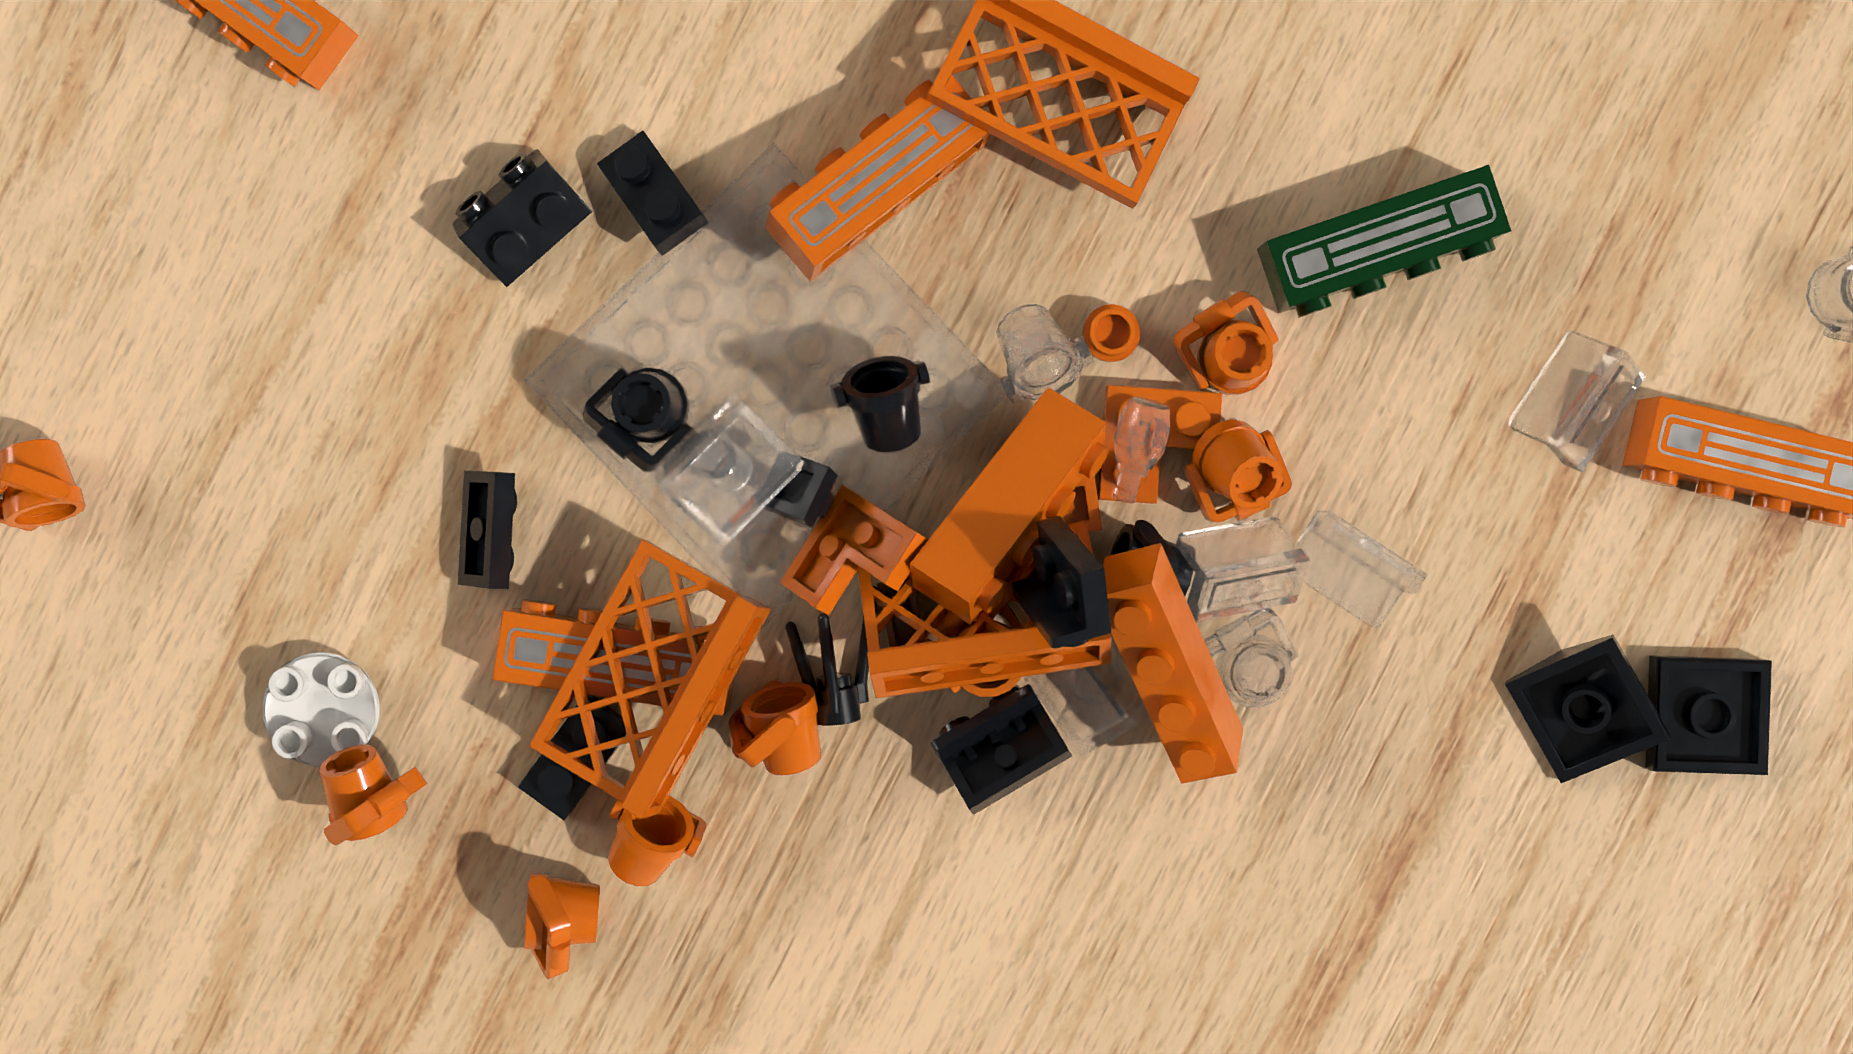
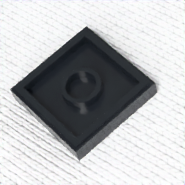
(1713, 714)

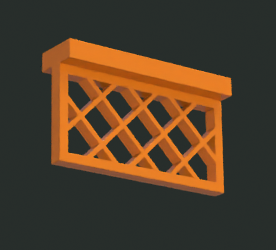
(1096, 54)
(968, 658)
(692, 704)

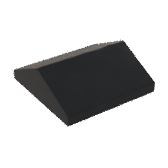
(1587, 708)

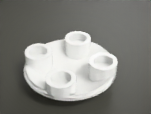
(319, 707)

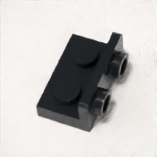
(1069, 592)

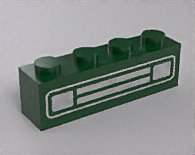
(1384, 239)

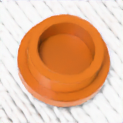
(1111, 333)

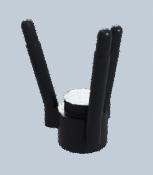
(835, 693)

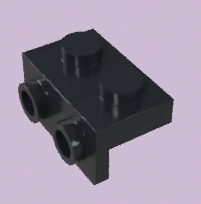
(519, 216)
(1000, 747)

